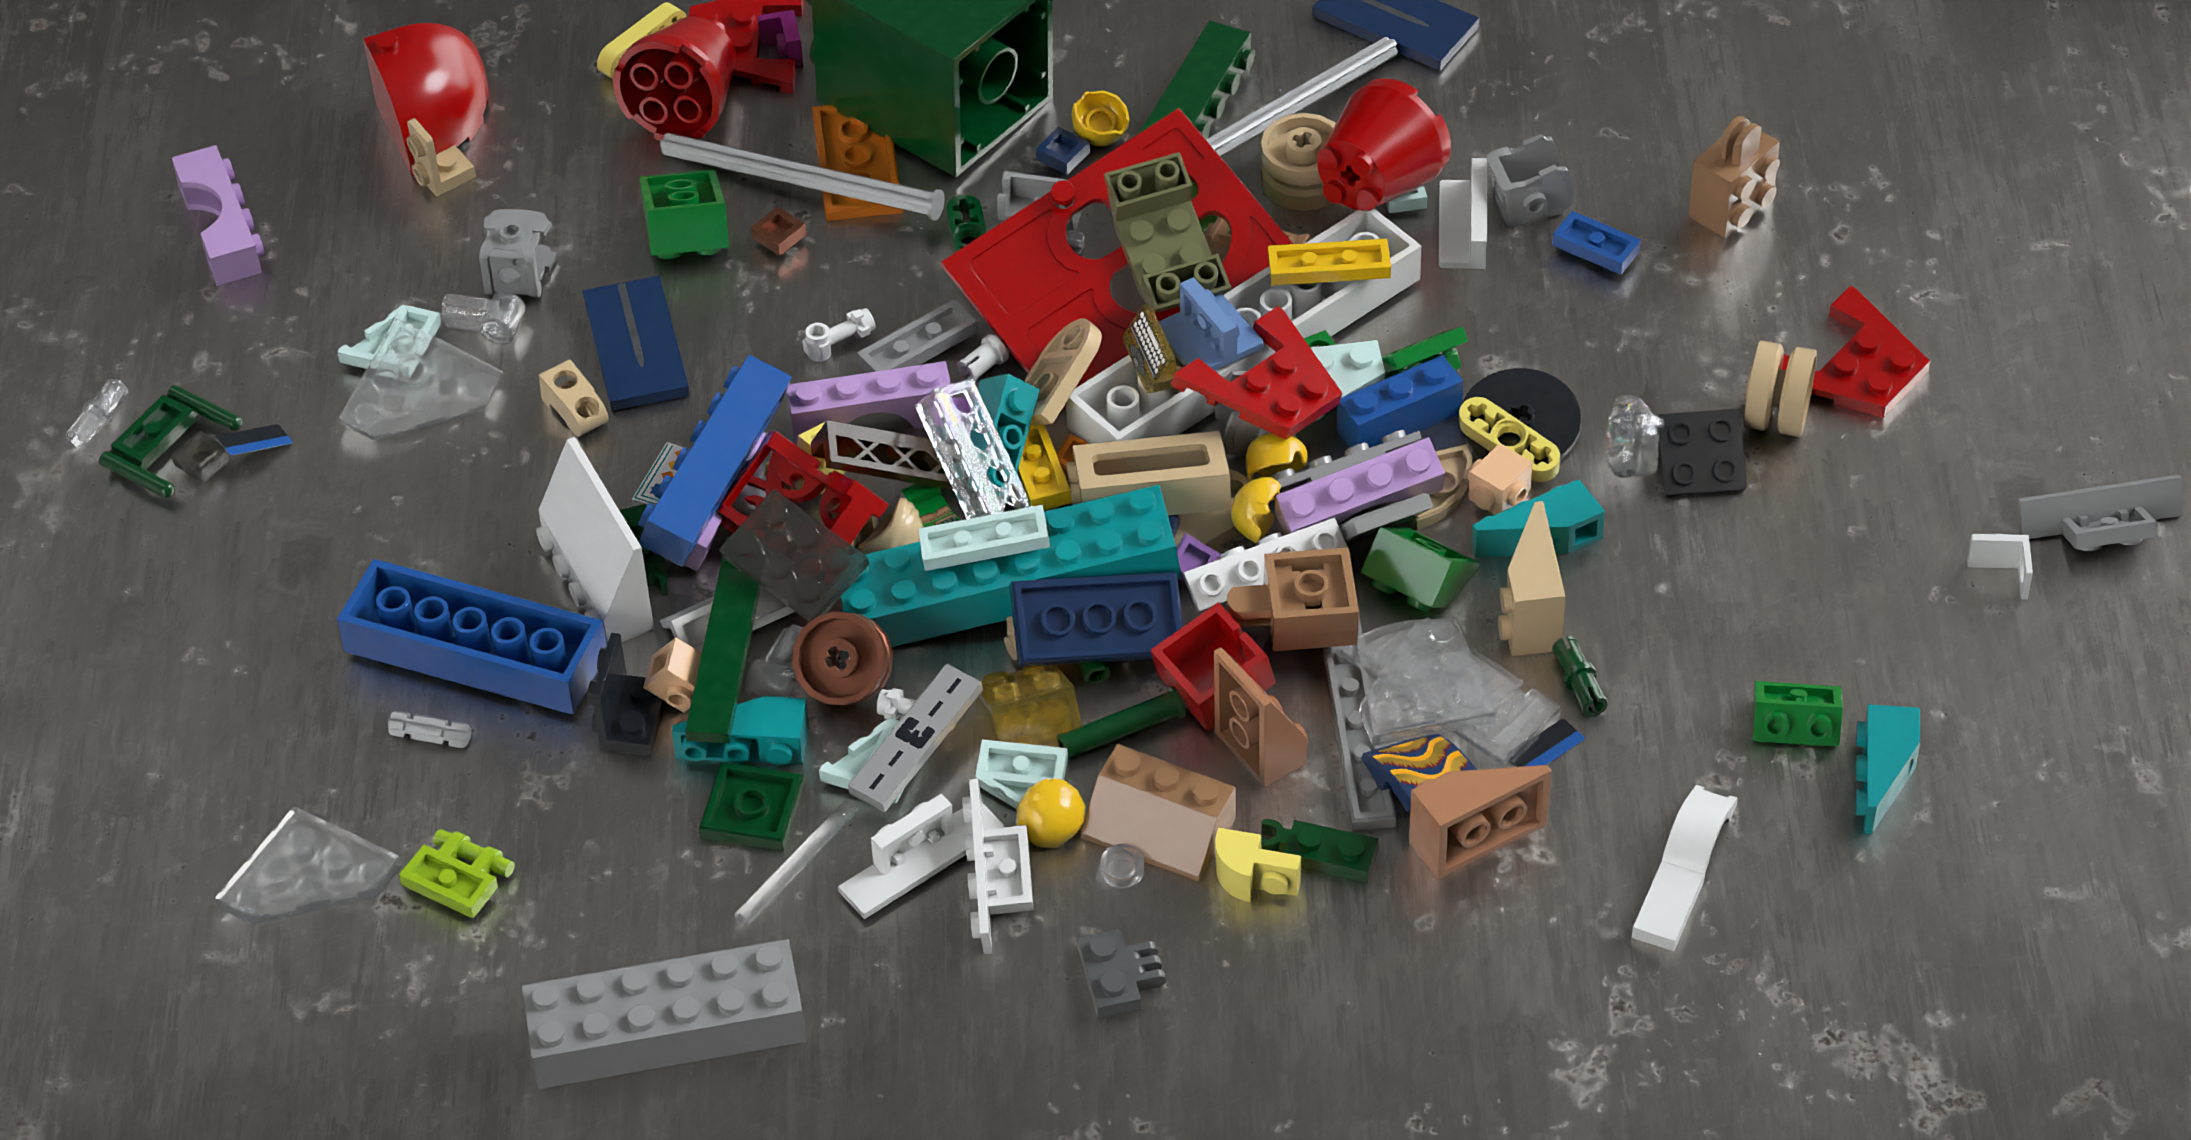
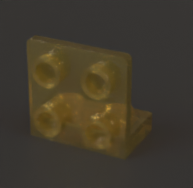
(1030, 704)

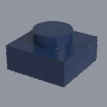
(1062, 150)

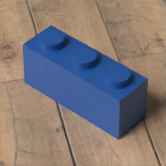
(1401, 402)

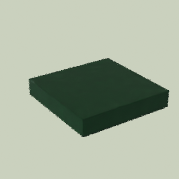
(752, 806)

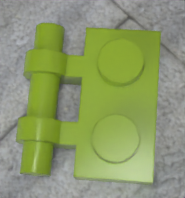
(450, 881)

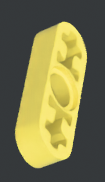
(655, 20)
(1501, 423)

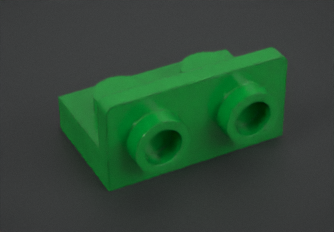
(1426, 350)
(1797, 713)

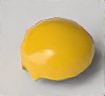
(1100, 118)
(1274, 454)
(1251, 507)
(1051, 812)

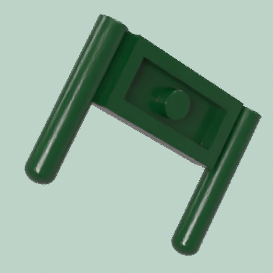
(156, 431)

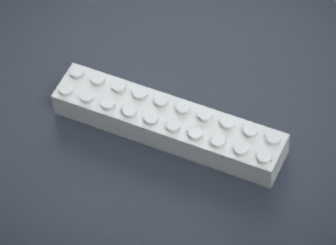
(1119, 408)

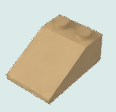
(1533, 592)

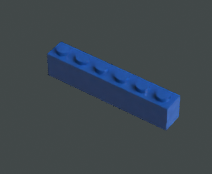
(714, 460)

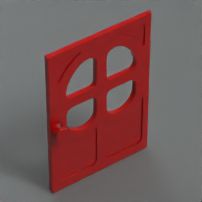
(1034, 283)

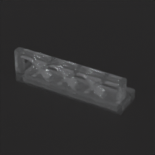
(963, 459)

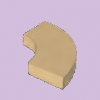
(1456, 464)

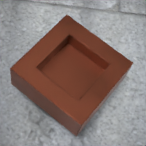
(778, 230)

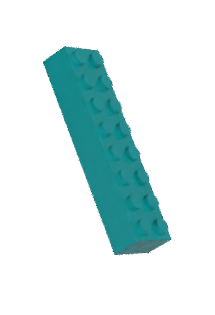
(1087, 539)

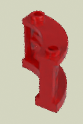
(785, 467)

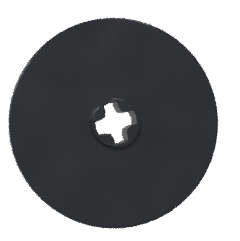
(1530, 393)

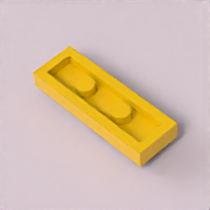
(1329, 262)
(1042, 471)

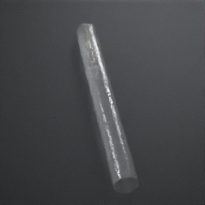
(796, 862)

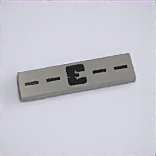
(915, 738)

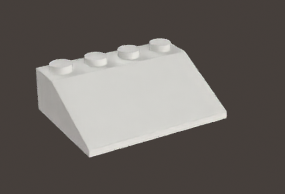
(594, 547)

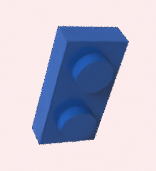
(1596, 242)

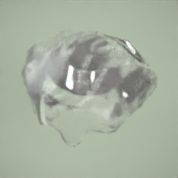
(1632, 438)

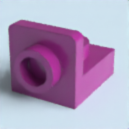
(782, 31)

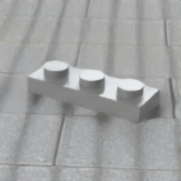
(920, 339)

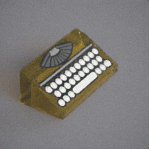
(1150, 351)

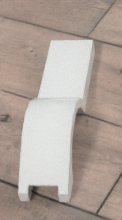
(1682, 868)

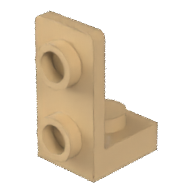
(438, 171)

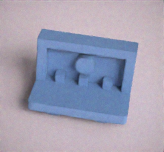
(1208, 329)

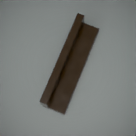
(879, 454)

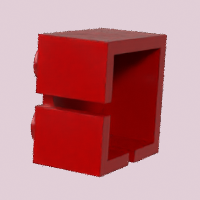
(1188, 660)

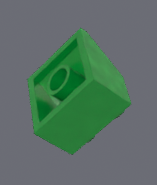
(1417, 567)

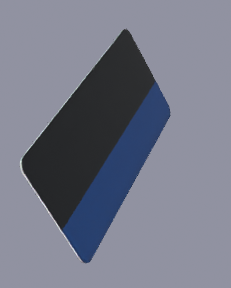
(254, 439)
(1548, 745)

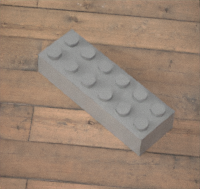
(663, 1013)

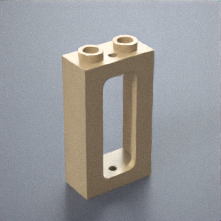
(1186, 466)

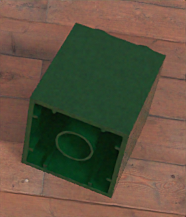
(935, 71)

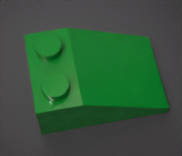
(684, 213)

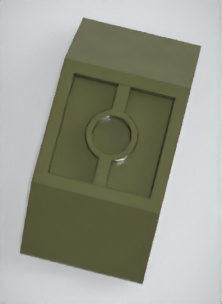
(1162, 231)

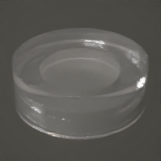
(1122, 866)

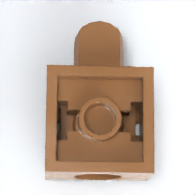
(1734, 177)
(1303, 600)

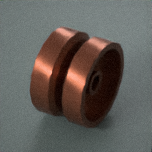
(818, 652)

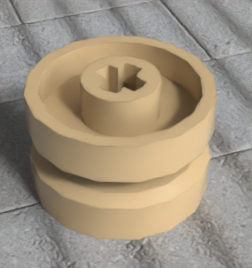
(1290, 161)
(1786, 389)

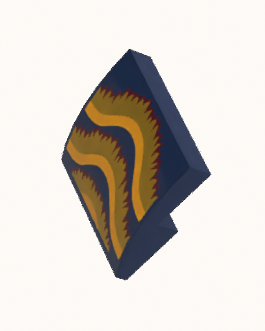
(1412, 762)

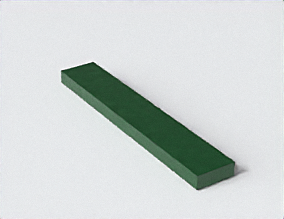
(723, 656)

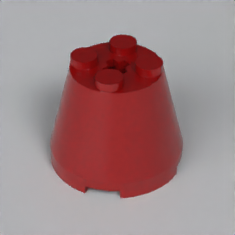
(677, 78)
(1382, 146)

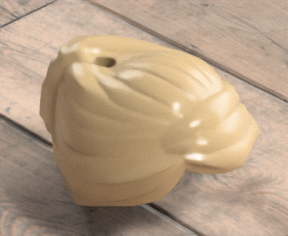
(895, 529)

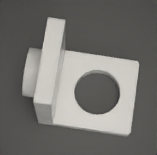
(2003, 552)

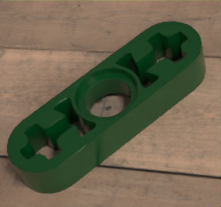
(960, 230)

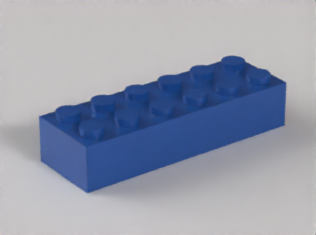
(472, 636)

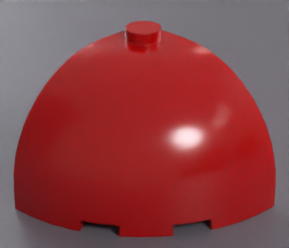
(431, 77)

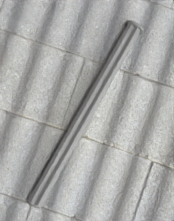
(1304, 95)
(804, 175)

